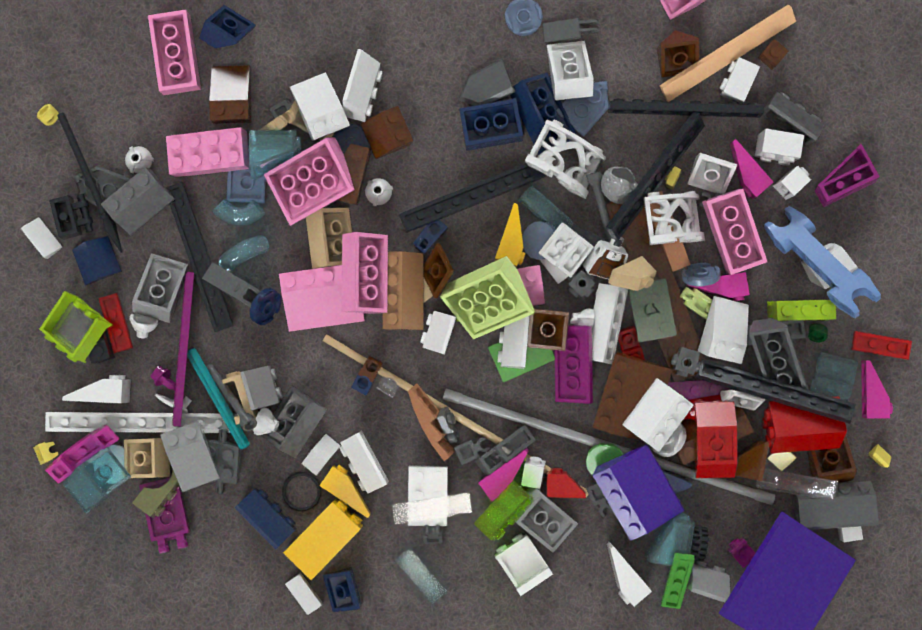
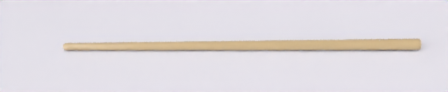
(406, 386)

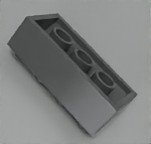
(776, 352)
(852, 507)

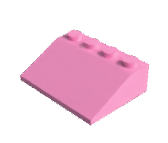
(310, 180)
(315, 299)

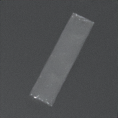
(798, 484)
(431, 508)

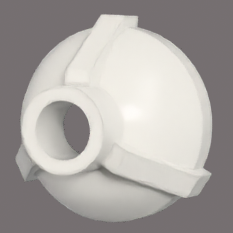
(145, 159)
(381, 198)
(583, 318)
(143, 324)
(265, 422)

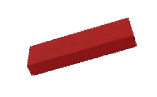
(118, 332)
(881, 345)

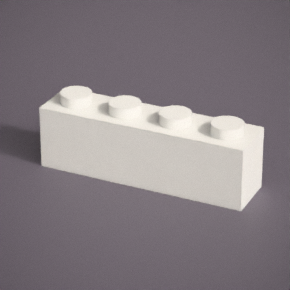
(607, 321)

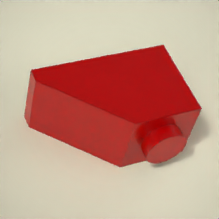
(562, 485)

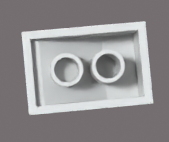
(570, 70)
(319, 106)
(725, 330)
(110, 390)
(630, 584)

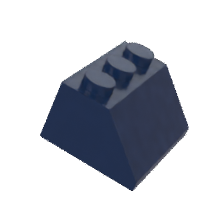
(491, 124)
(266, 517)

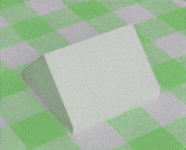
(711, 173)

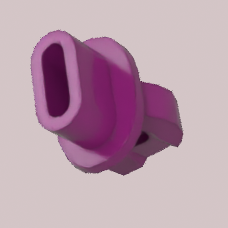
(161, 376)

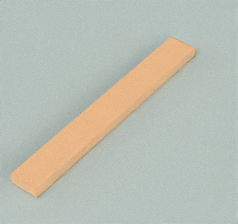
(727, 53)

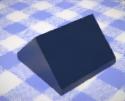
(96, 260)
(342, 590)

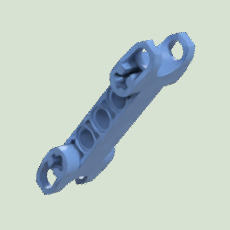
(843, 283)

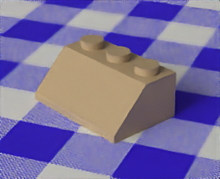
(325, 235)

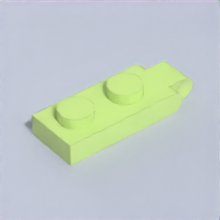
(696, 301)

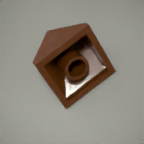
(677, 53)
(437, 270)
(548, 329)
(753, 460)

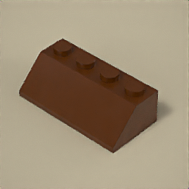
(689, 450)

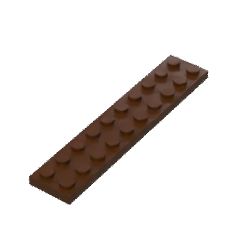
(636, 245)

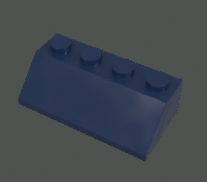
(537, 105)

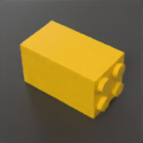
(324, 538)

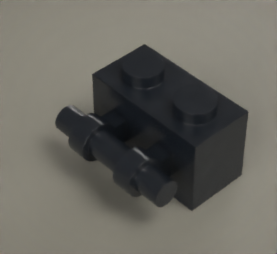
(66, 216)

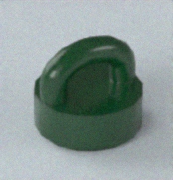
(817, 332)

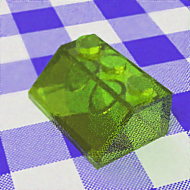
(504, 511)

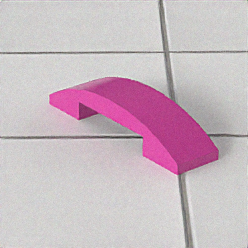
(80, 452)

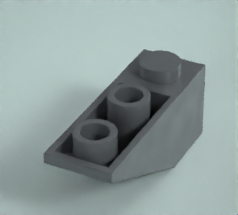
(231, 284)

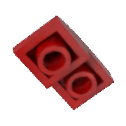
(629, 343)

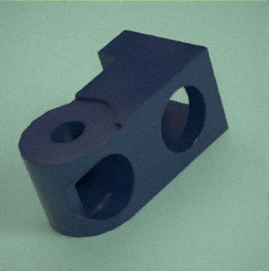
(430, 235)

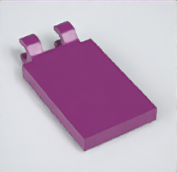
(171, 523)

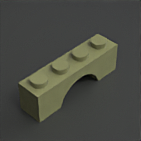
(153, 500)

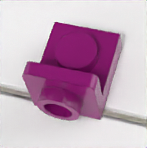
(741, 551)

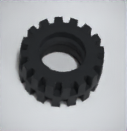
(699, 543)

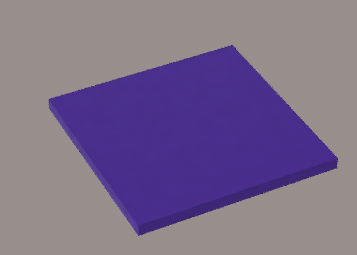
(787, 580)

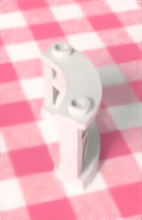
(543, 163)
(687, 233)

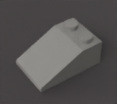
(159, 288)
(261, 387)
(190, 456)
(546, 520)
(709, 581)

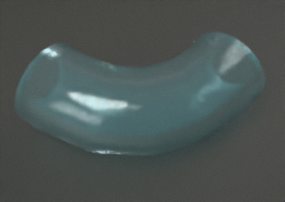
(239, 215)
(243, 251)

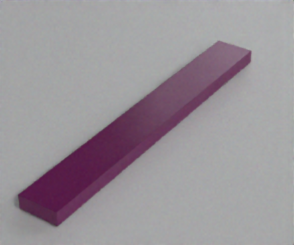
(182, 351)

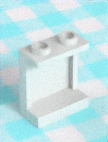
(523, 563)

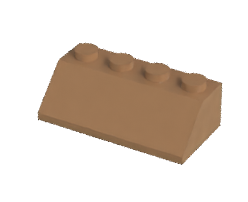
(405, 291)

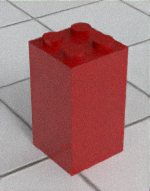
(799, 430)

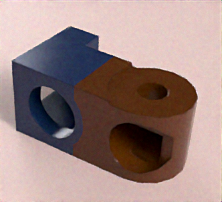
(367, 375)

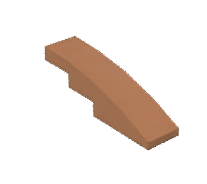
(674, 251)
(427, 415)

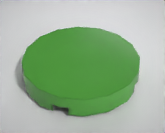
(600, 454)

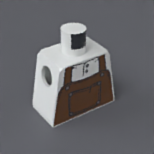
(605, 258)

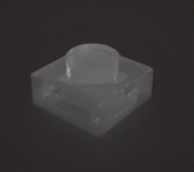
(388, 386)

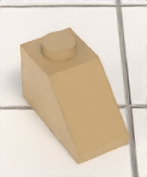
(633, 275)

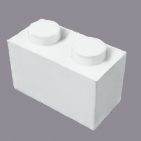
(739, 80)
(792, 182)

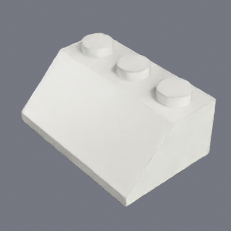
(361, 87)
(514, 344)
(657, 414)
(363, 462)

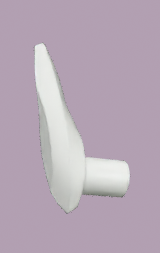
(186, 401)

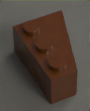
(357, 161)

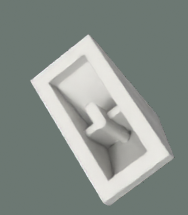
(320, 454)

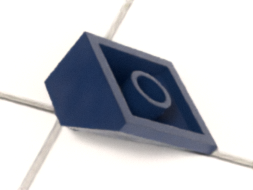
(225, 28)

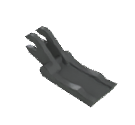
(567, 29)

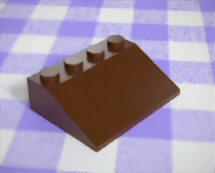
(624, 388)

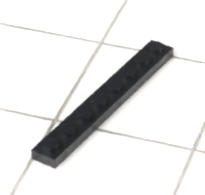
(676, 107)
(655, 176)
(469, 196)
(198, 257)
(776, 391)

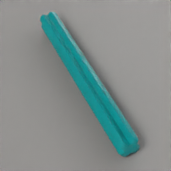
(217, 398)

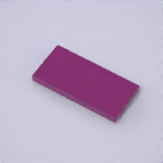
(574, 367)

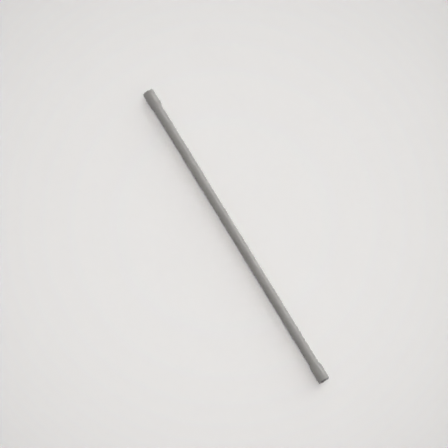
(459, 398)

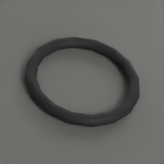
(318, 491)

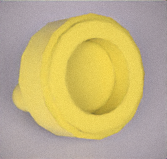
(46, 114)

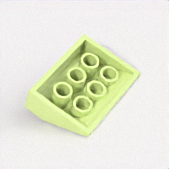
(488, 298)

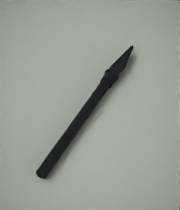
(108, 223)

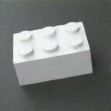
(427, 483)

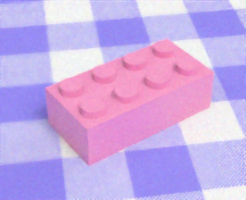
(174, 52)
(207, 152)
(734, 231)
(364, 272)

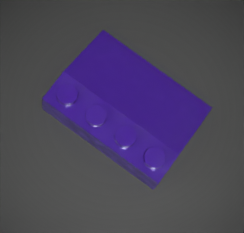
(638, 491)

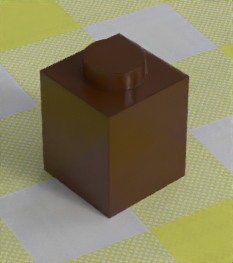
(773, 54)

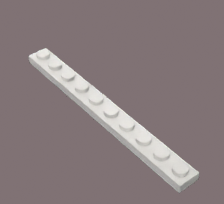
(129, 421)

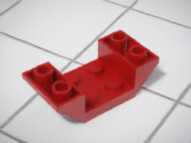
(716, 439)

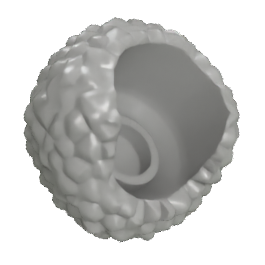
(618, 184)

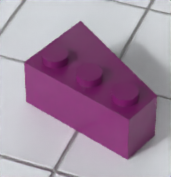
(849, 177)

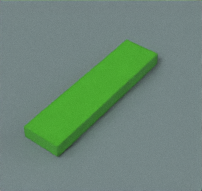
(677, 580)

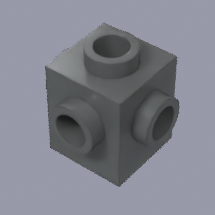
(574, 287)
(692, 359)

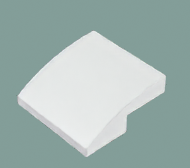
(566, 249)

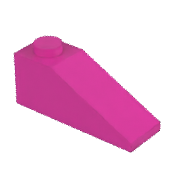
(750, 174)
(728, 286)
(874, 396)
(499, 479)

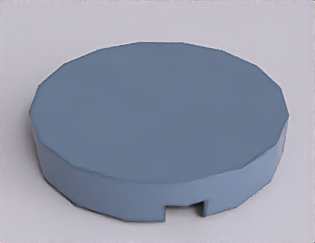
(527, 21)
(535, 238)
(701, 274)

